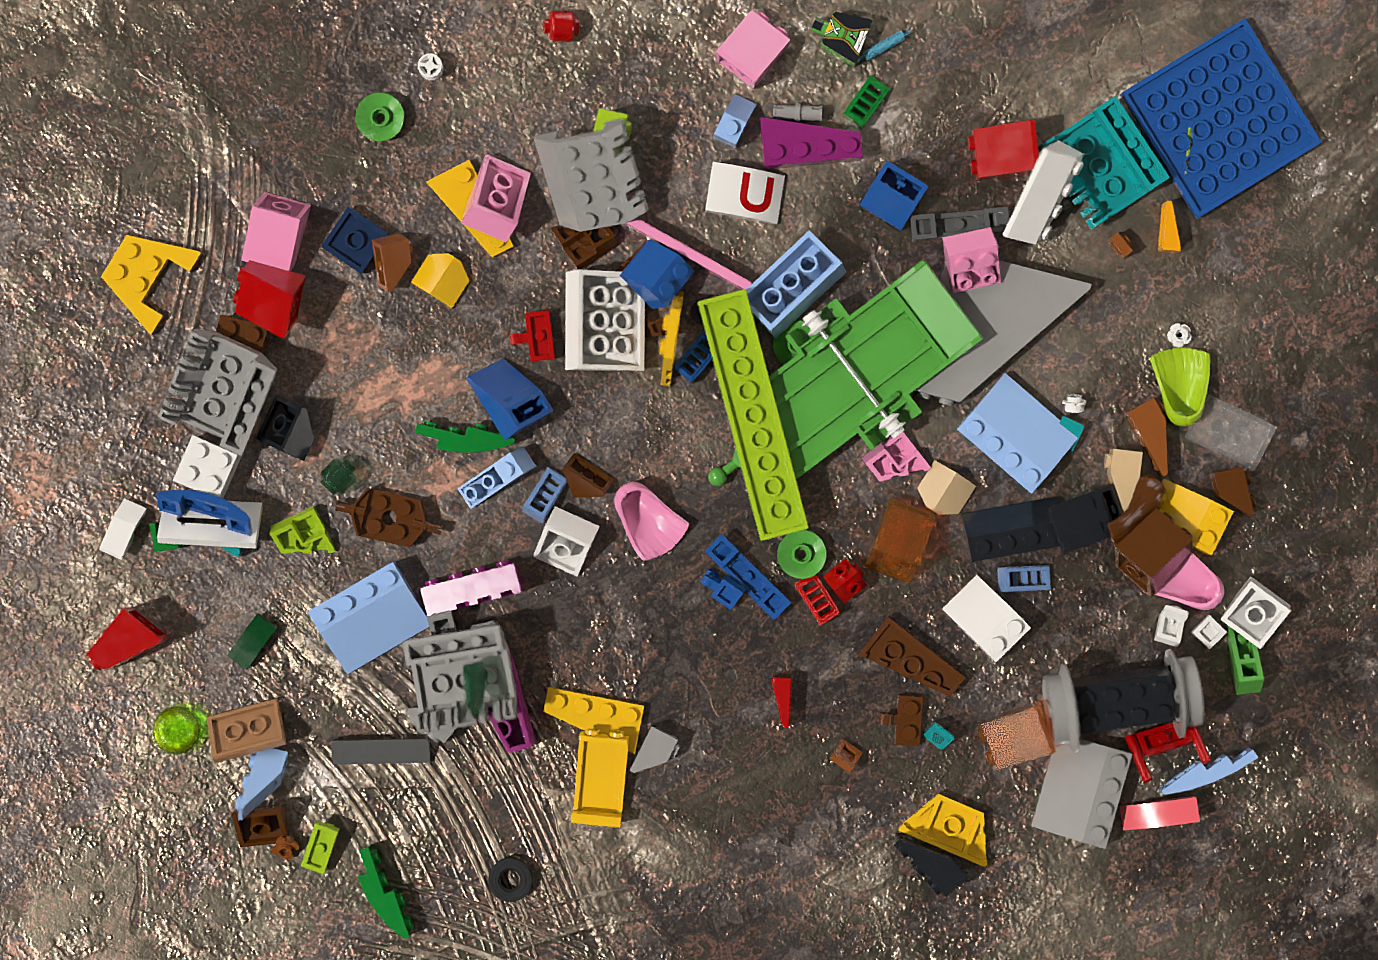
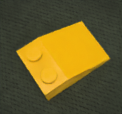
(1197, 514)

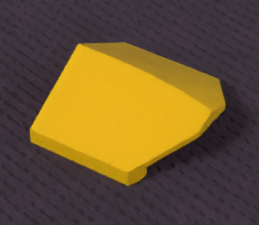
(442, 278)

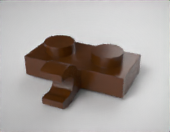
(906, 720)

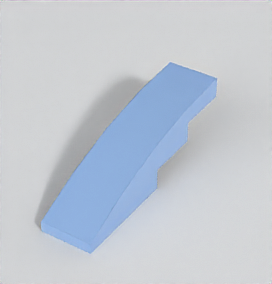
(1198, 775)

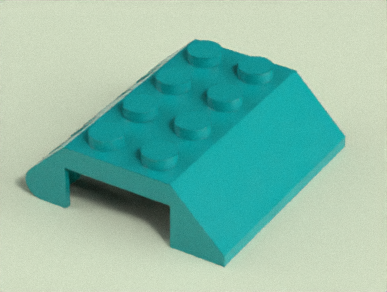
(1115, 159)

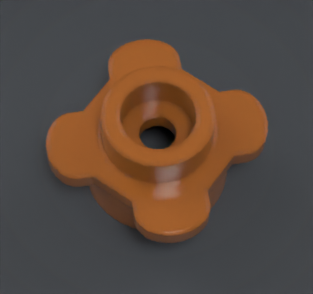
(285, 847)

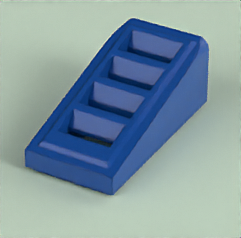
(683, 371)

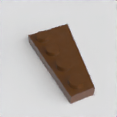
(904, 653)

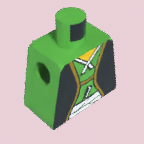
(843, 35)

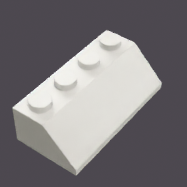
(1044, 193)

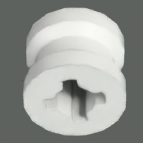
(430, 62)

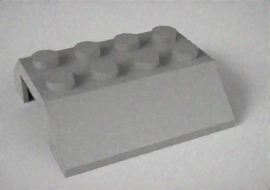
(592, 178)
(219, 388)
(439, 677)

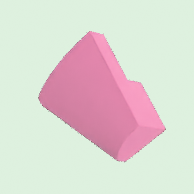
(895, 458)

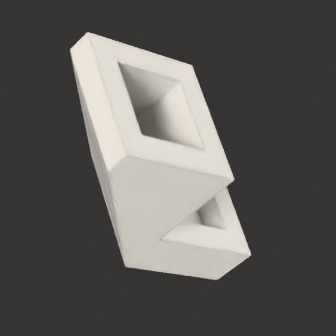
(122, 529)

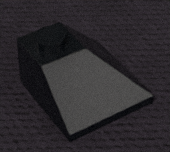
(287, 428)

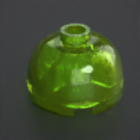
(176, 730)

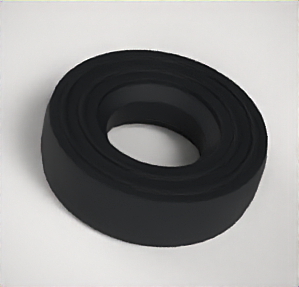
(516, 865)

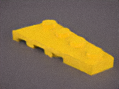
(454, 190)

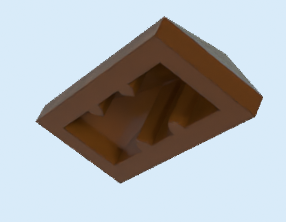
(585, 478)

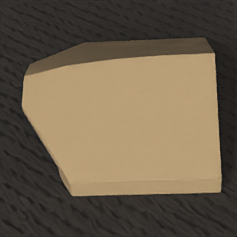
(944, 490)

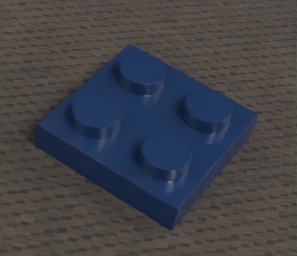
(353, 239)

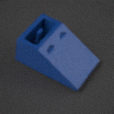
(509, 398)

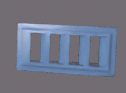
(536, 514)
(1004, 579)

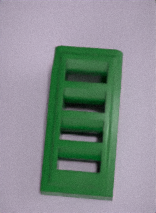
(852, 116)

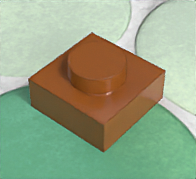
(1120, 244)
(846, 755)

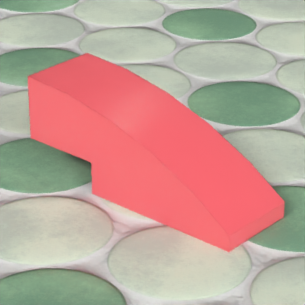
(1159, 813)

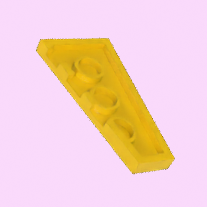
(596, 713)

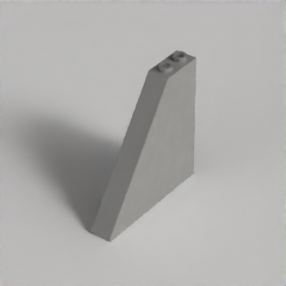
(1007, 319)

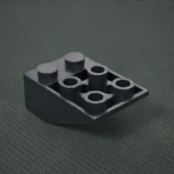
(1085, 517)
(939, 867)

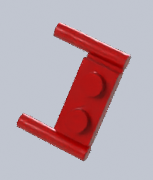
(1161, 740)

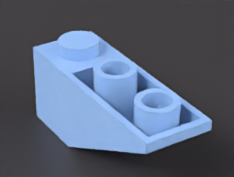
(496, 477)
(264, 778)

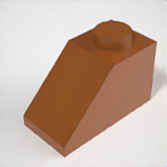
(391, 259)

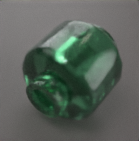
(338, 476)

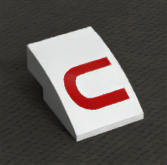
(744, 193)

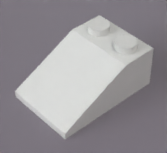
(986, 618)

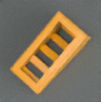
(1168, 232)

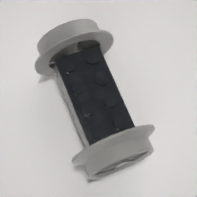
(1123, 700)

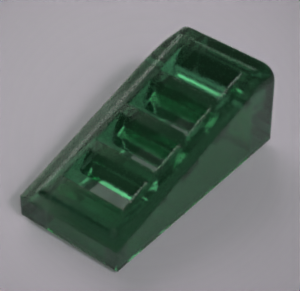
(475, 685)

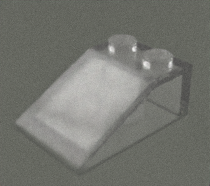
(1231, 433)

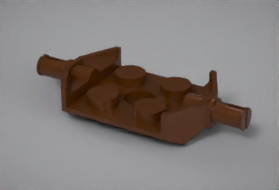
(369, 523)

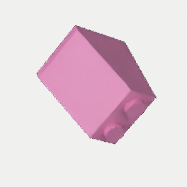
(752, 48)
(275, 231)

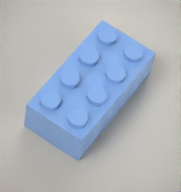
(793, 284)

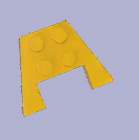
(136, 270)
(668, 345)

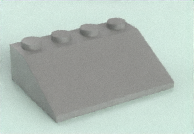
(1082, 792)

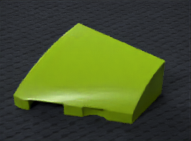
(302, 533)

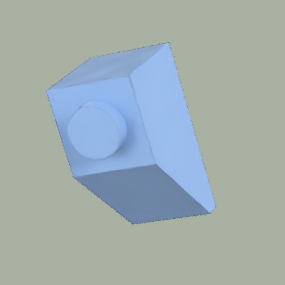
(734, 121)

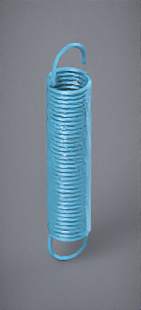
(884, 45)

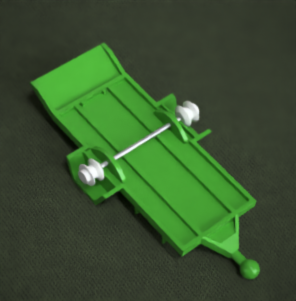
(863, 367)

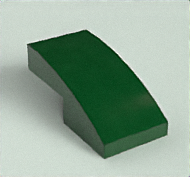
(252, 641)

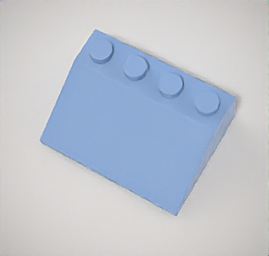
(1017, 433)
(369, 617)

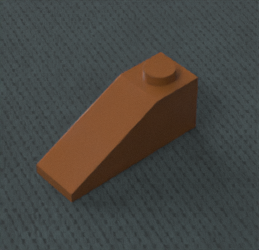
(1150, 429)

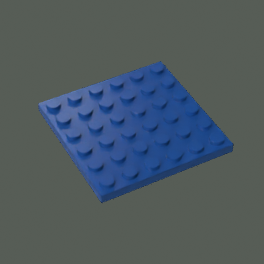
(1237, 114)

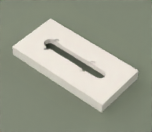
(175, 532)

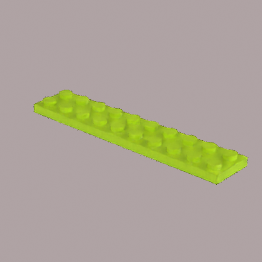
(753, 415)

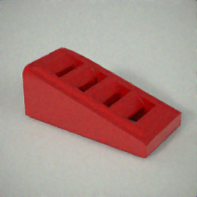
(825, 617)
(782, 691)

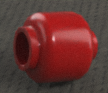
(561, 26)

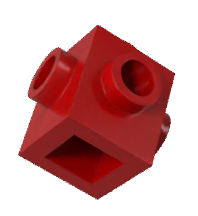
(845, 580)

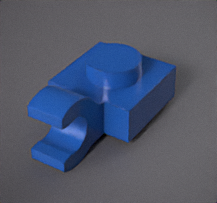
(725, 590)

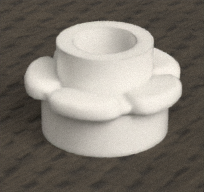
(1173, 335)
(1074, 403)

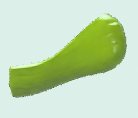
(1182, 382)

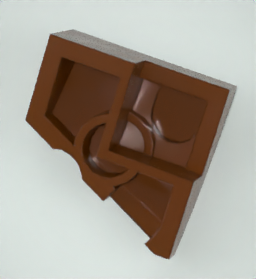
(585, 245)

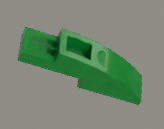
(476, 438)
(386, 903)

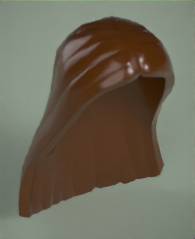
(1146, 498)

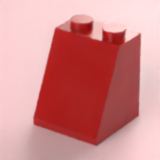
(1004, 150)
(269, 297)
(124, 640)

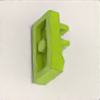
(320, 847)

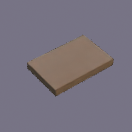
(246, 730)

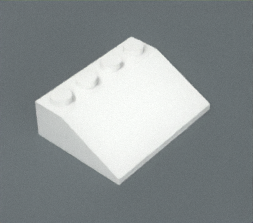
(603, 323)

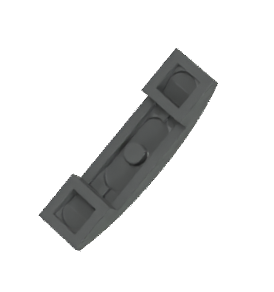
(948, 224)

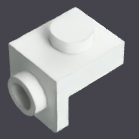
(1171, 625)

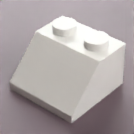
(566, 541)
(1255, 612)

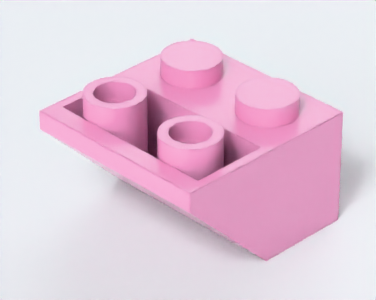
(972, 260)

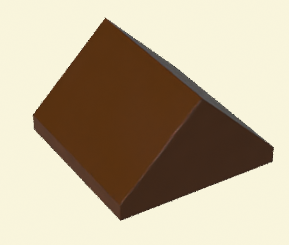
(261, 825)

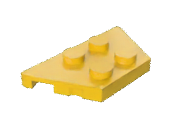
(949, 827)

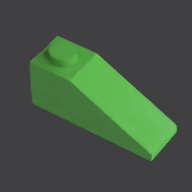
(1244, 663)

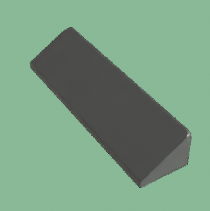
(381, 751)

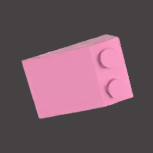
(496, 198)

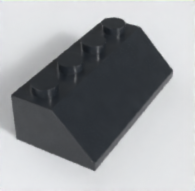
(1009, 530)

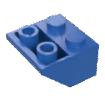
(893, 195)

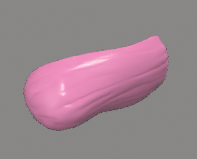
(648, 521)
(1193, 585)

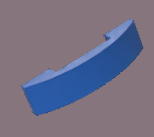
(178, 501)
(748, 576)

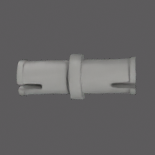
(797, 112)

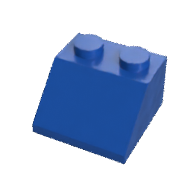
(656, 274)

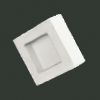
(1208, 632)

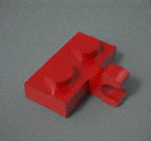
(537, 336)

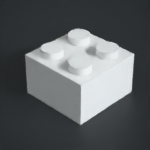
(207, 467)

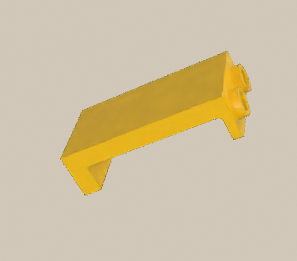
(600, 778)

